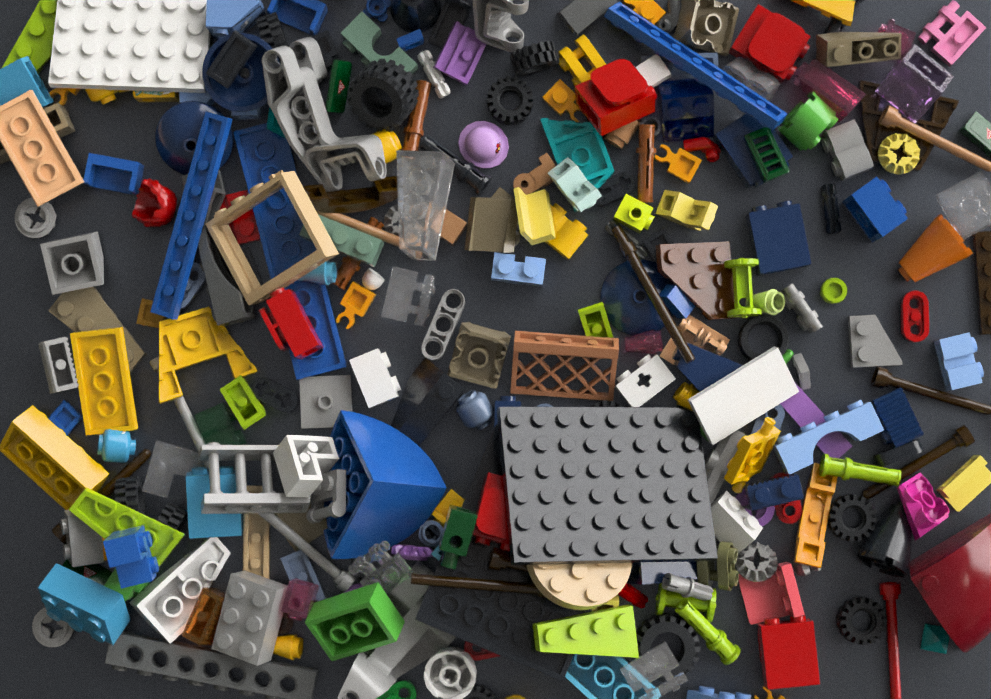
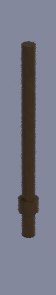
(629, 251)
(472, 583)

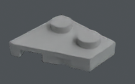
(870, 343)

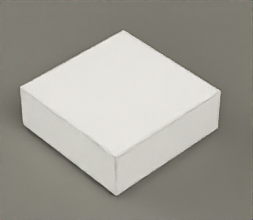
(654, 71)

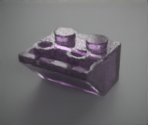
(914, 83)

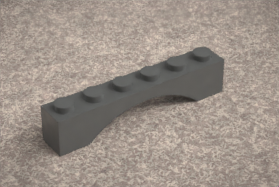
(225, 295)

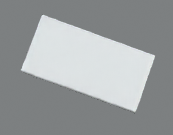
(743, 395)

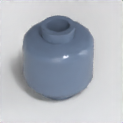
(474, 409)

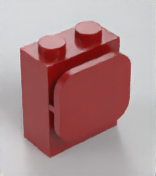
(771, 43)
(615, 96)
(290, 324)
(491, 512)
(788, 652)

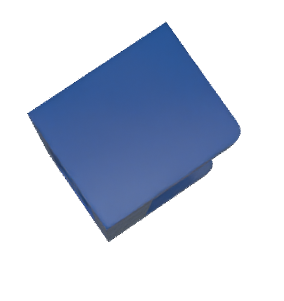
(300, 14)
(113, 174)

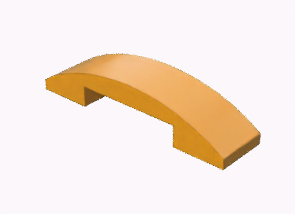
(814, 518)

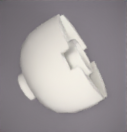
(450, 673)

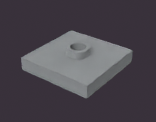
(323, 399)

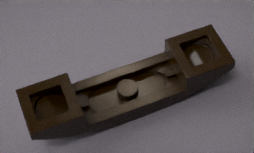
(353, 200)

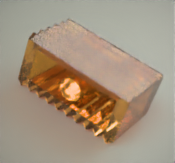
(204, 617)

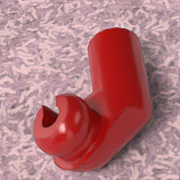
(705, 145)

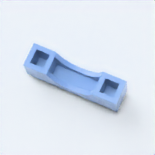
(797, 451)

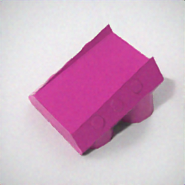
(921, 505)

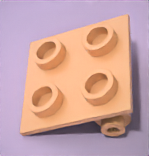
(698, 334)

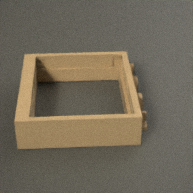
(233, 254)

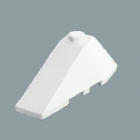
(172, 596)

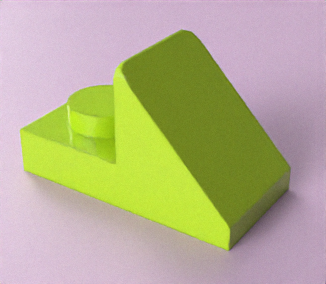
(595, 321)
(243, 402)

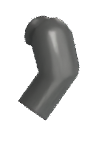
(670, 19)

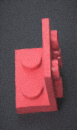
(772, 597)

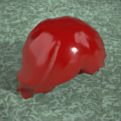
(155, 204)

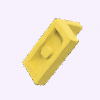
(534, 216)
(966, 483)

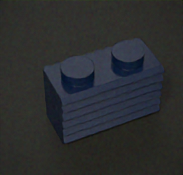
(896, 418)
(774, 491)

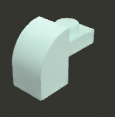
(574, 185)

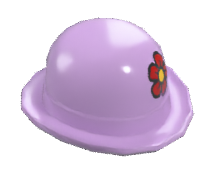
(483, 144)

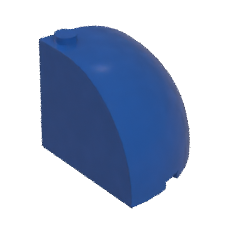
(388, 486)

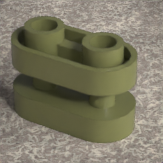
(726, 573)

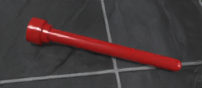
(890, 593)

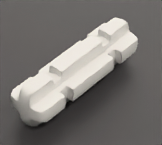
(434, 75)

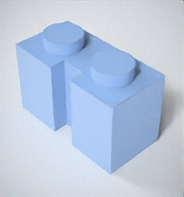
(509, 271)
(958, 361)

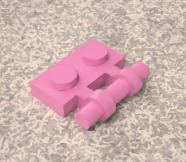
(959, 36)

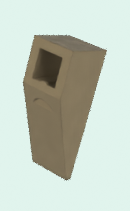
(857, 47)

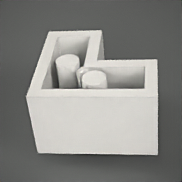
(303, 461)

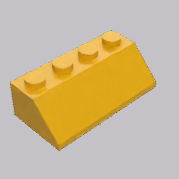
(51, 458)

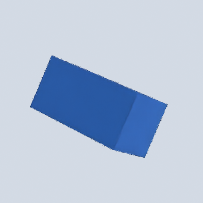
(676, 301)

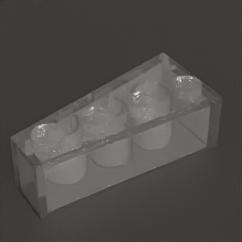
(422, 200)

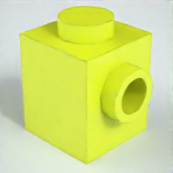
(634, 214)

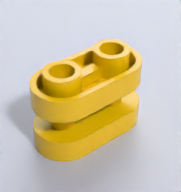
(569, 60)

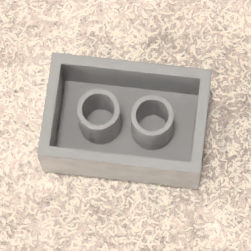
(250, 618)

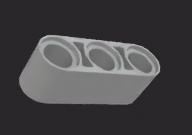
(452, 315)

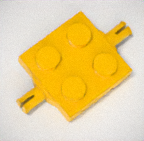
(751, 455)

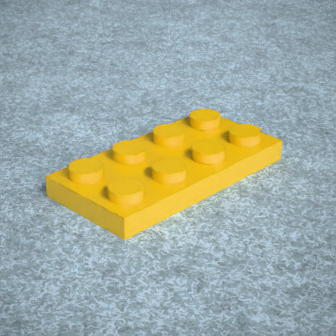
(104, 380)

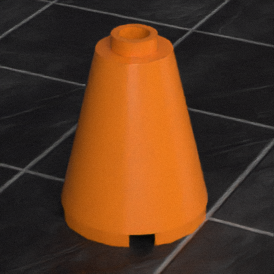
(933, 251)

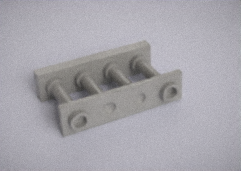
(243, 501)

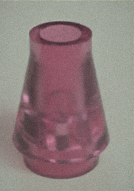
(646, 342)

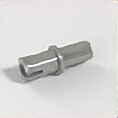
(687, 587)

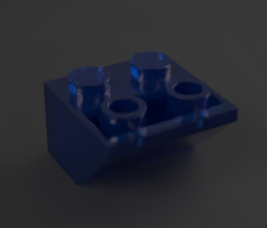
(685, 110)

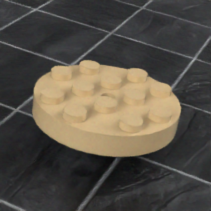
(580, 584)

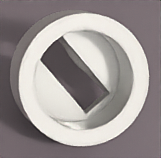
(372, 280)

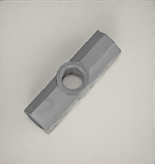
(718, 460)

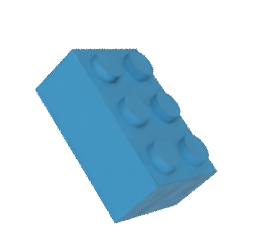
(84, 604)

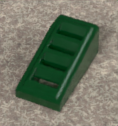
(779, 159)

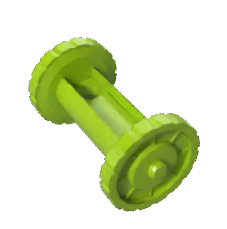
(742, 287)
(671, 599)

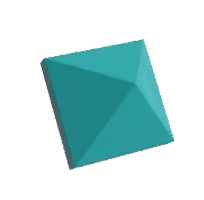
(934, 639)

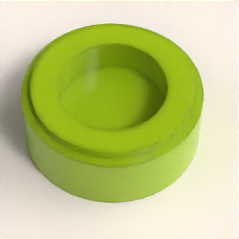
(833, 290)

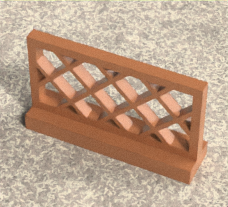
(561, 346)

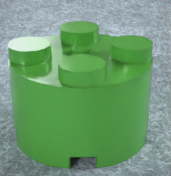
(807, 122)

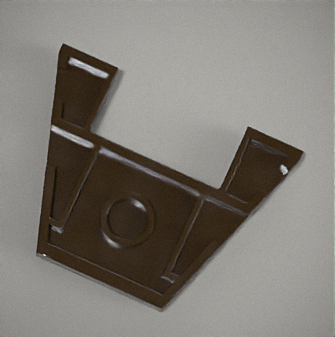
(876, 133)

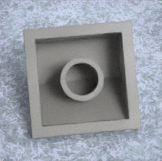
(74, 262)

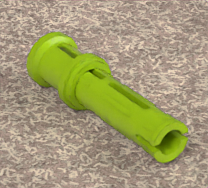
(848, 469)
(715, 639)

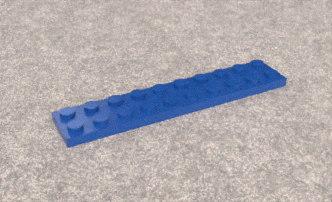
(279, 230)

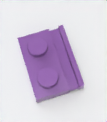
(460, 53)

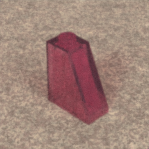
(829, 86)

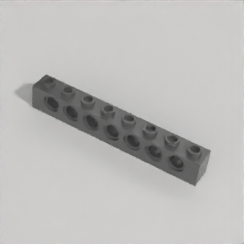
(120, 659)

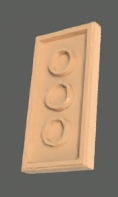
(36, 149)

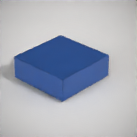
(410, 40)
(66, 417)

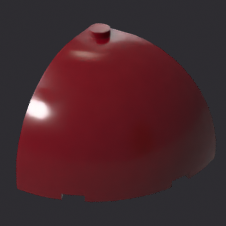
(958, 583)

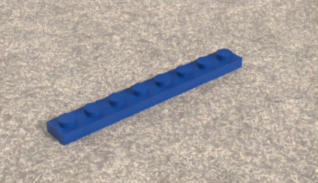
(697, 66)
(191, 215)

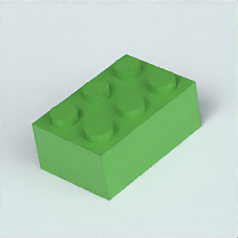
(355, 621)

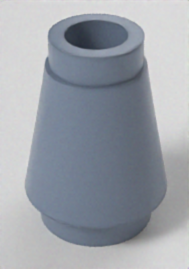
(436, 532)

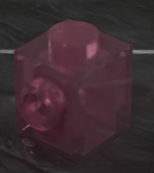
(299, 599)

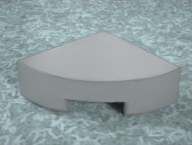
(803, 371)

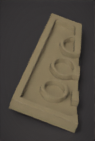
(88, 311)

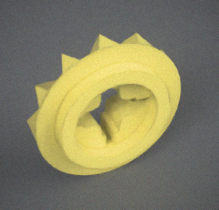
(888, 158)

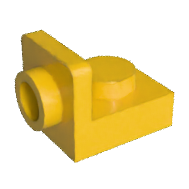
(441, 511)

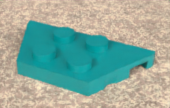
(581, 145)

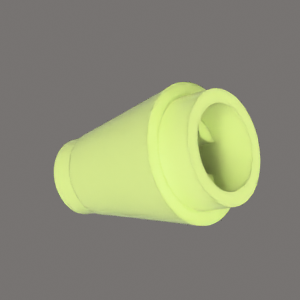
(769, 301)

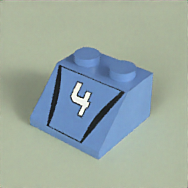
(232, 15)

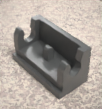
(582, 13)

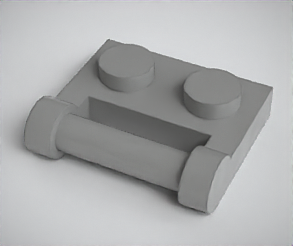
(331, 488)

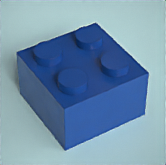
(875, 209)

